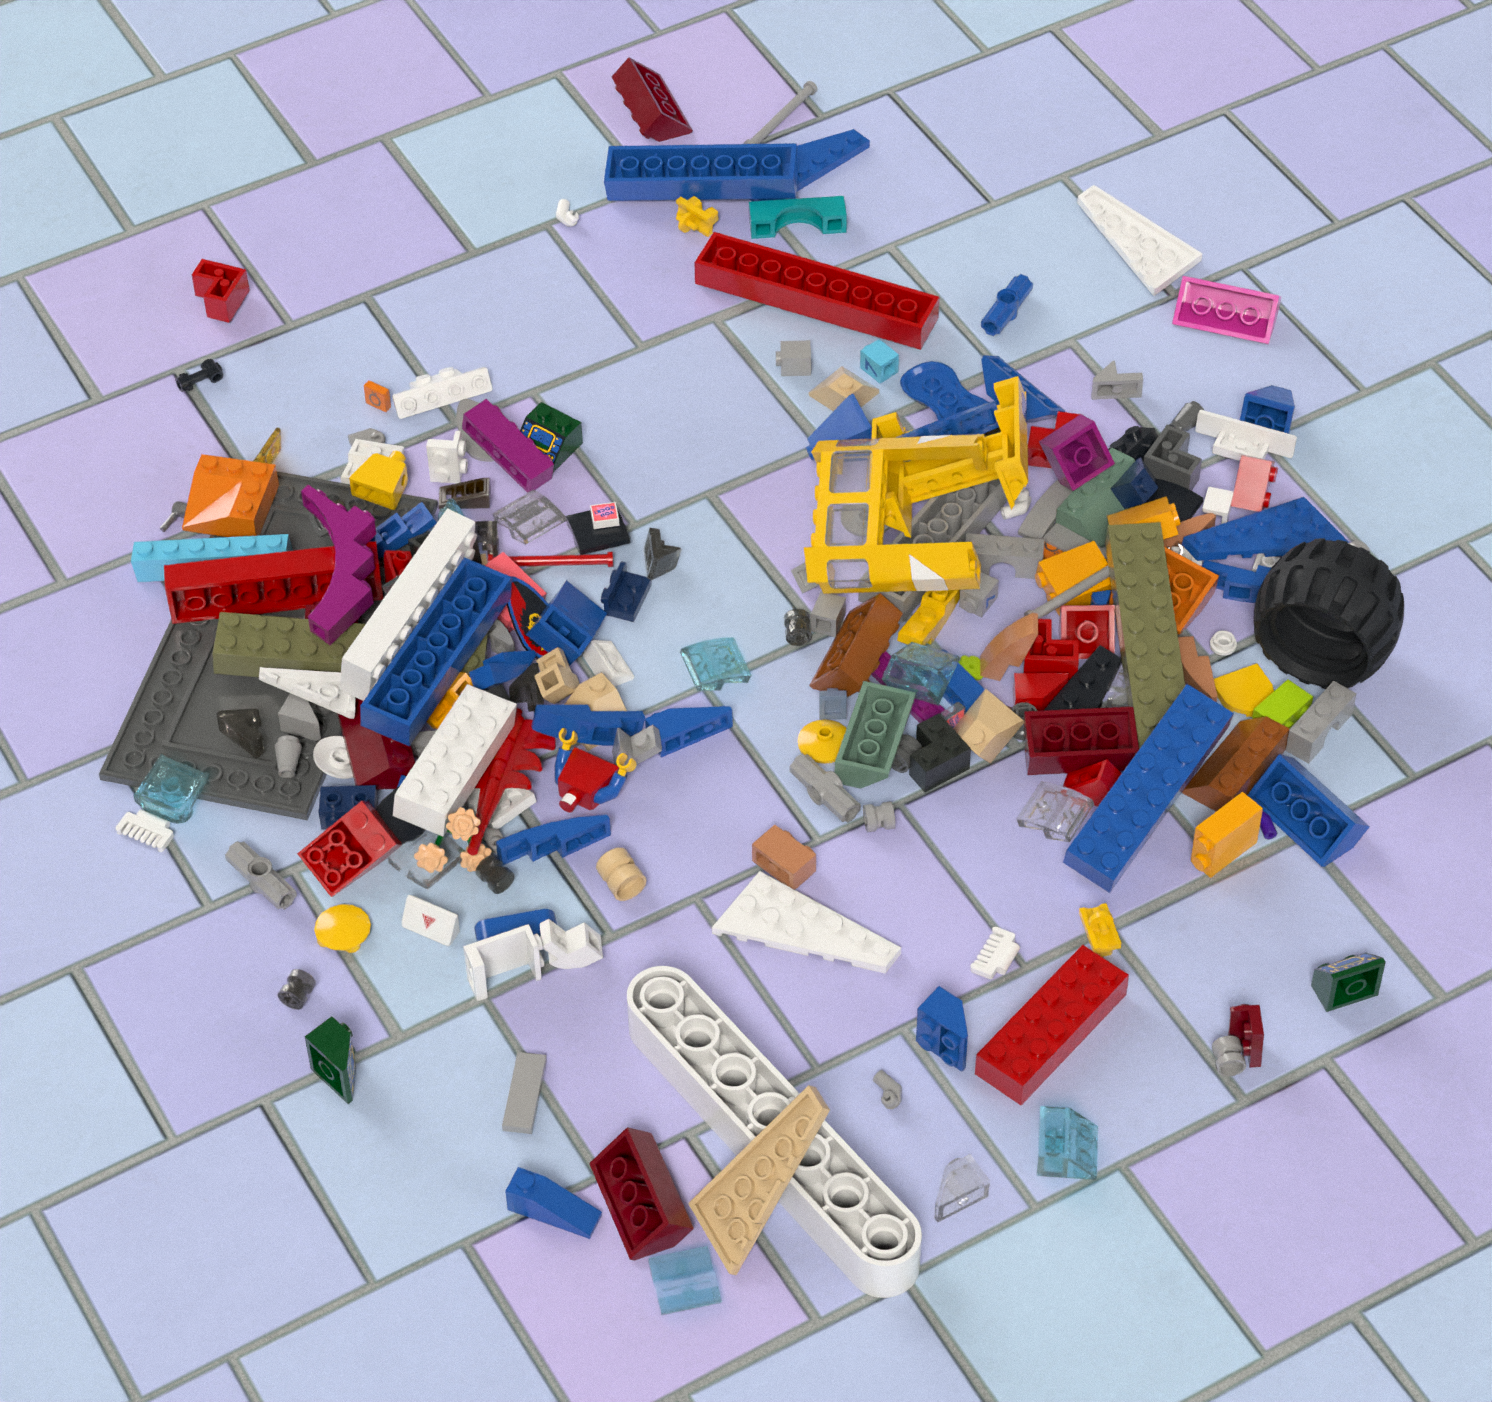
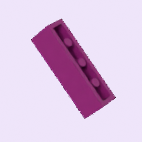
(508, 446)

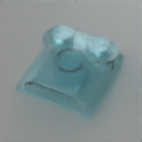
(171, 790)

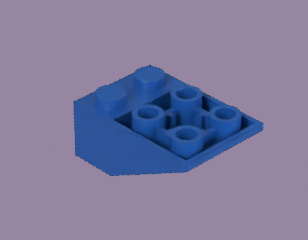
(567, 622)

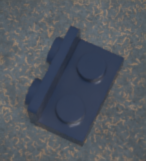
(625, 593)

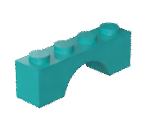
(824, 213)

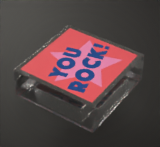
(953, 714)

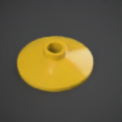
(821, 740)

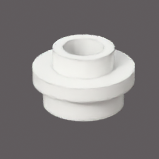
(1223, 643)

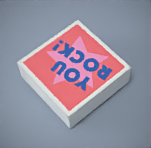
(604, 515)

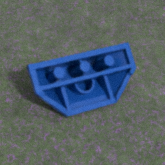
(1038, 404)

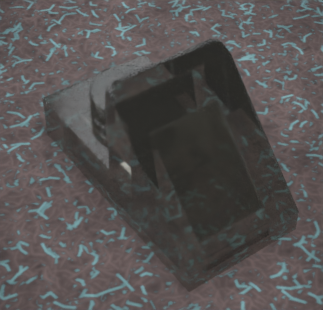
(658, 556)
(526, 689)
(242, 728)

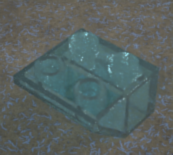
(921, 671)
(1066, 1144)

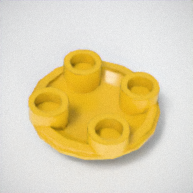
(342, 928)

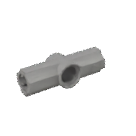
(825, 788)
(260, 875)

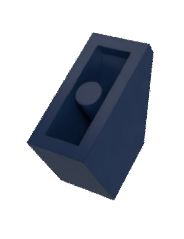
(1135, 485)

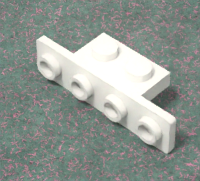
(440, 390)
(1243, 438)

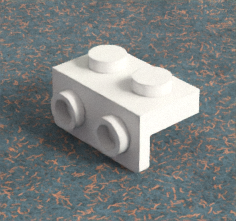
(447, 459)

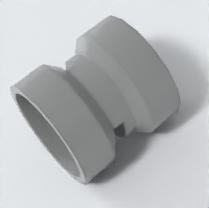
(879, 816)
(1229, 1060)

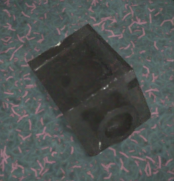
(488, 534)

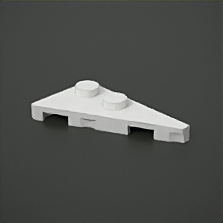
(314, 686)

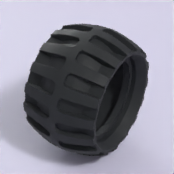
(1329, 613)

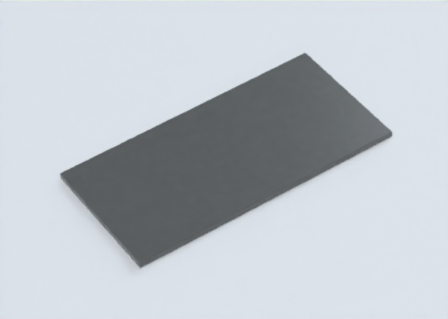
(182, 694)

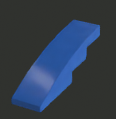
(968, 422)
(397, 529)
(561, 836)

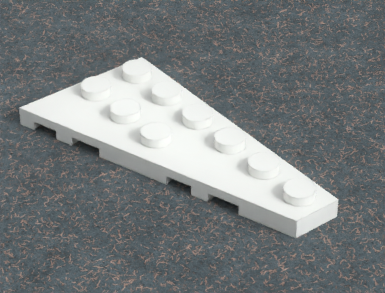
(1147, 248)
(797, 924)

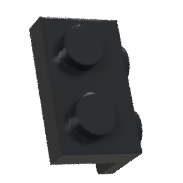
(1136, 441)

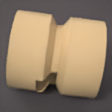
(621, 874)

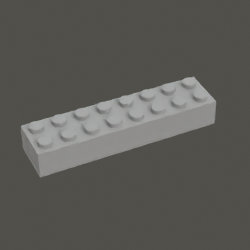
(944, 521)

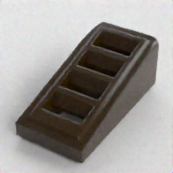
(473, 494)

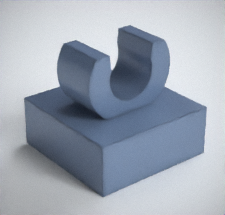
(832, 704)

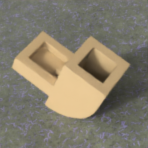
(555, 676)

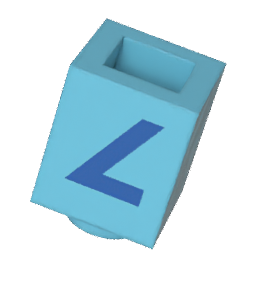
(879, 361)

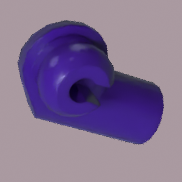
(1267, 826)

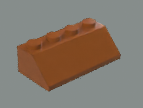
(858, 646)
(1238, 762)

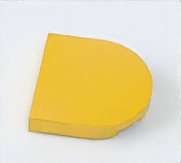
(1243, 689)

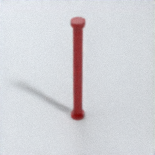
(561, 560)

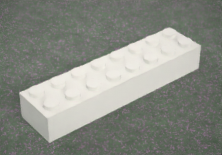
(407, 603)

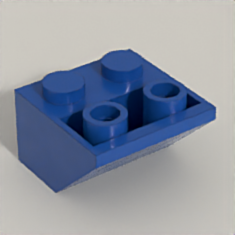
(943, 1028)

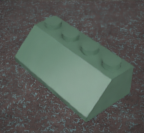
(1090, 504)
(873, 734)

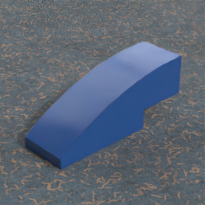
(501, 668)

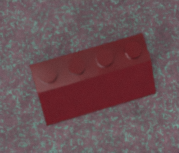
(650, 102)
(1079, 738)
(372, 755)
(640, 1194)

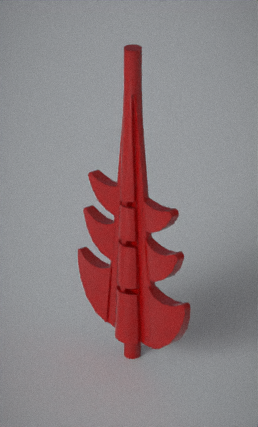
(503, 771)

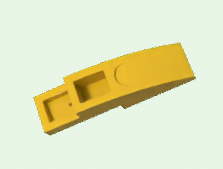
(929, 617)

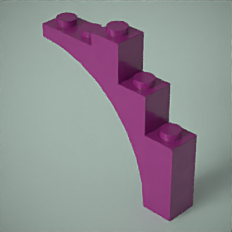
(348, 592)

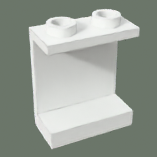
(500, 955)

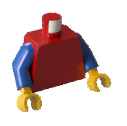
(587, 778)

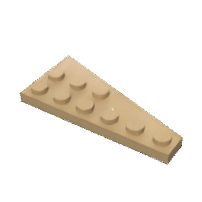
(748, 1189)

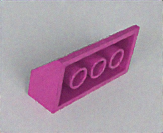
(1226, 309)

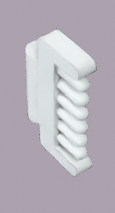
(150, 824)
(999, 957)

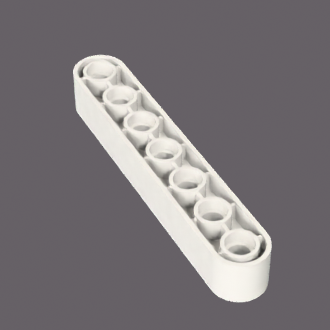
(740, 1094)

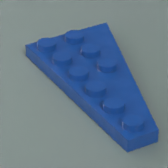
(825, 155)
(1266, 532)

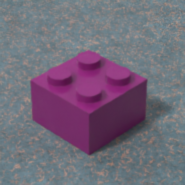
(1077, 452)

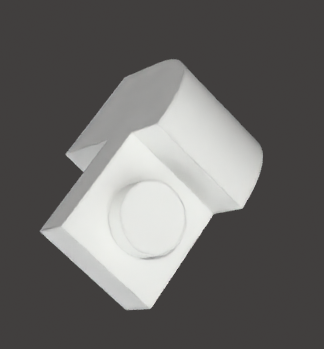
(570, 948)

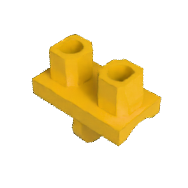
(693, 217)
(1100, 929)

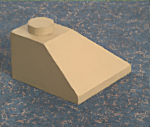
(839, 386)
(599, 695)
(988, 726)

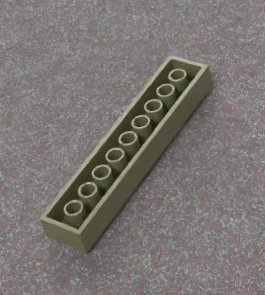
(1144, 622)
(257, 641)

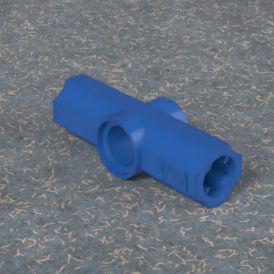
(1006, 305)

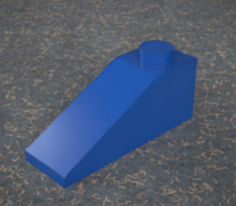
(689, 725)
(550, 1203)

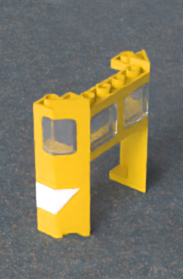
(851, 516)

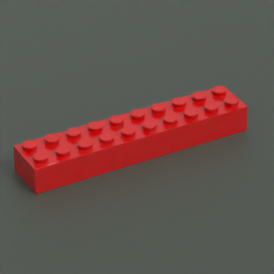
(817, 290)

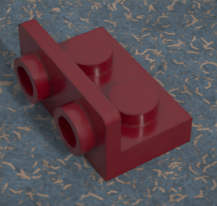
(1247, 1025)

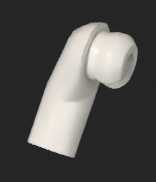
(564, 215)
(1021, 506)

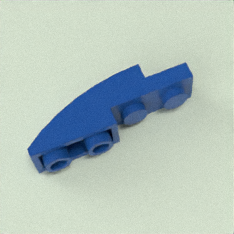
(1238, 582)
(590, 726)

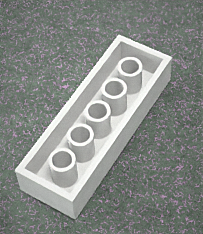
(454, 759)

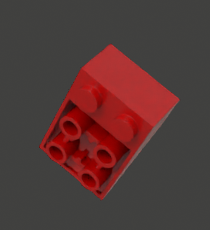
(349, 848)

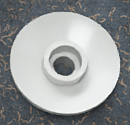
(332, 757)

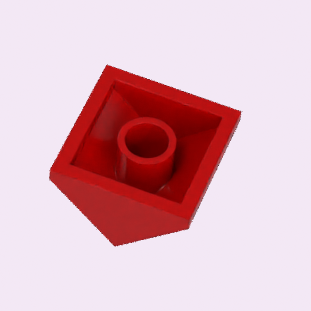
(1090, 625)

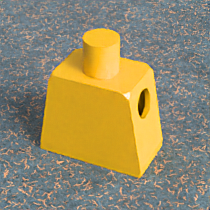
(380, 479)

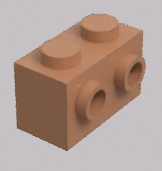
(784, 857)

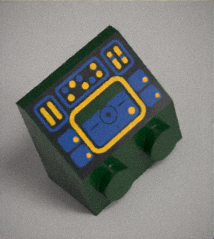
(553, 433)
(1348, 980)
(333, 1056)

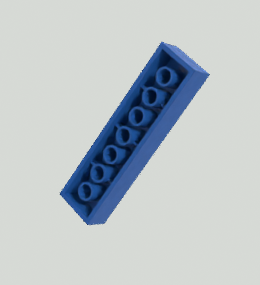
(702, 172)
(436, 652)
(1148, 788)

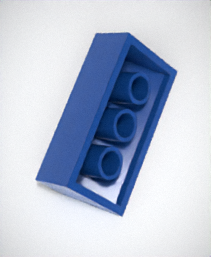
(1307, 810)

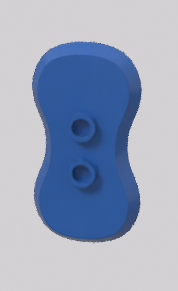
(938, 389)

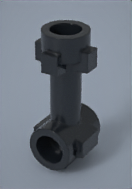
(210, 370)

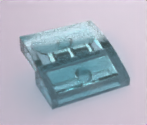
(715, 663)
(684, 1280)

